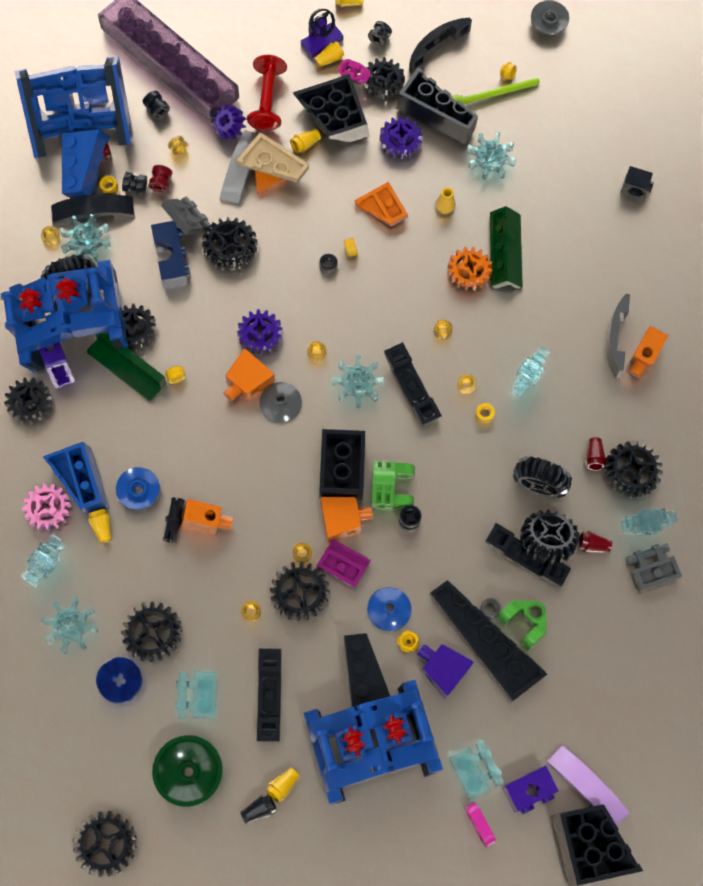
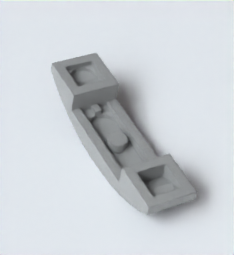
(236, 175)

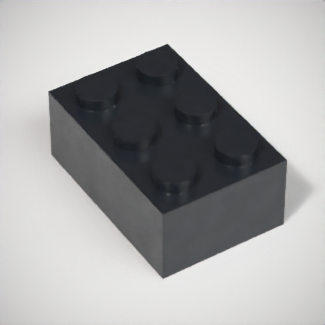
(342, 463)

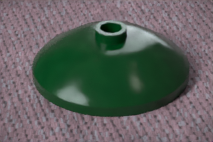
(170, 768)

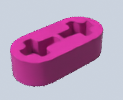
(355, 68)
(480, 824)

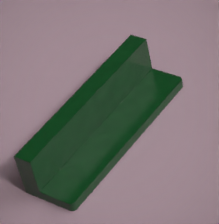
(505, 248)
(127, 367)

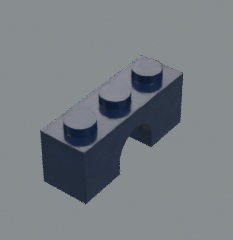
(172, 270)

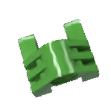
(384, 485)
(518, 606)

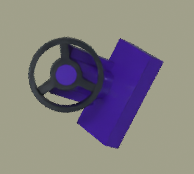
(320, 33)

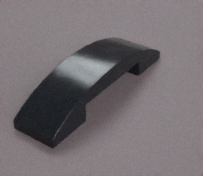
(454, 29)
(99, 205)
(411, 384)
(511, 548)
(269, 694)

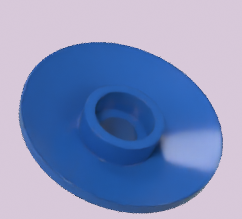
(133, 479)
(386, 619)

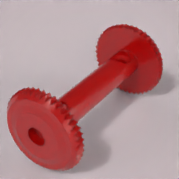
(269, 67)

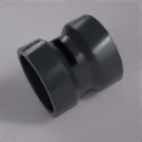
(157, 106)
(134, 183)
(409, 514)

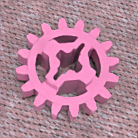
(51, 500)

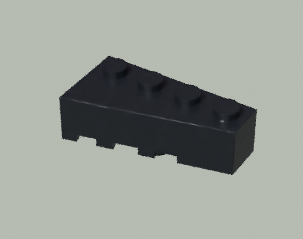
(436, 107)
(363, 671)

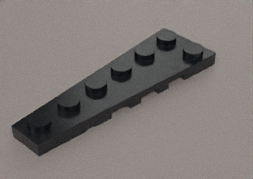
(500, 655)

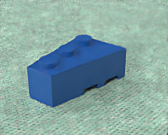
(81, 161)
(79, 475)

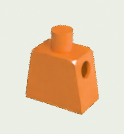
(650, 347)
(247, 377)
(343, 516)
(195, 518)

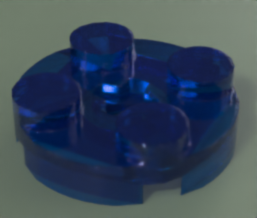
(112, 670)

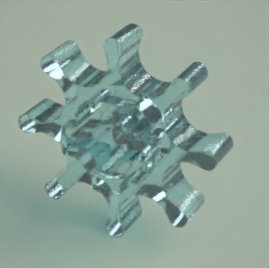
(498, 159)
(88, 231)
(530, 371)
(358, 373)
(649, 521)
(43, 560)
(65, 617)

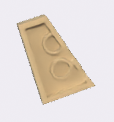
(272, 159)

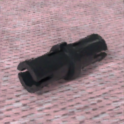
(173, 520)

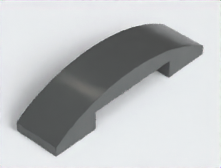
(616, 358)

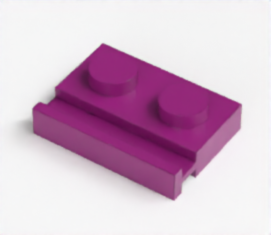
(343, 563)

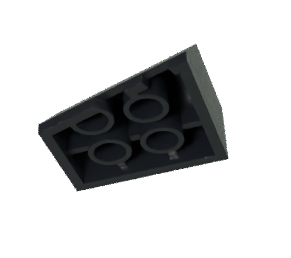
(335, 108)
(592, 846)

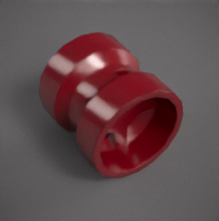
(160, 178)

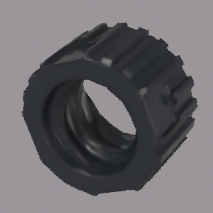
(328, 269)

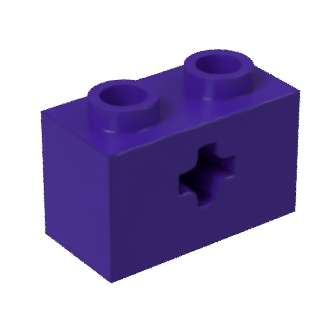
(543, 783)

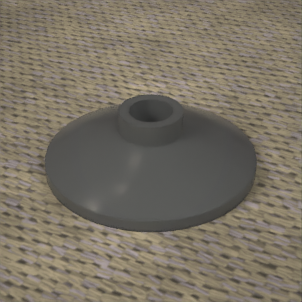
(551, 11)
(282, 411)

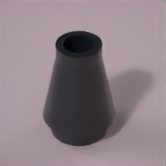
(258, 809)

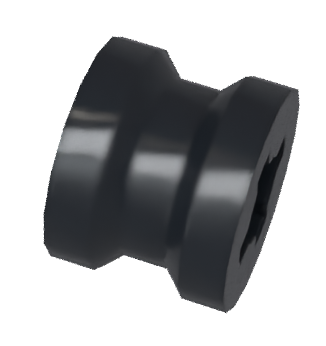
(379, 33)

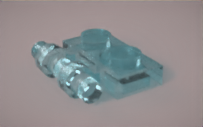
(204, 694)
(470, 774)

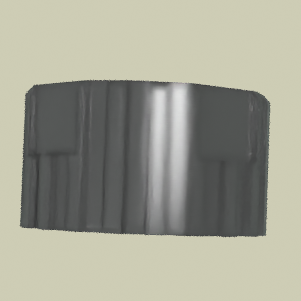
(490, 601)

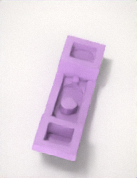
(587, 783)

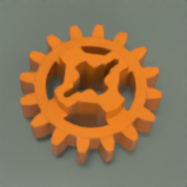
(463, 274)

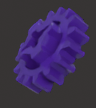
(391, 138)
(269, 331)

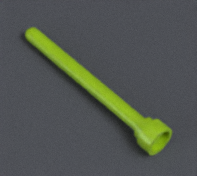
(496, 91)

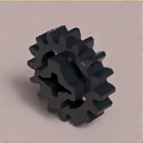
(385, 75)
(142, 329)
(23, 393)

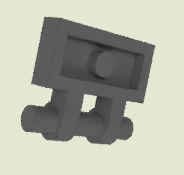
(186, 215)
(656, 573)

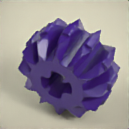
(229, 122)

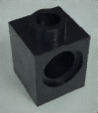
(637, 182)

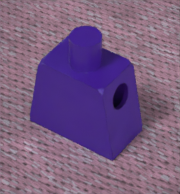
(53, 357)
(444, 667)

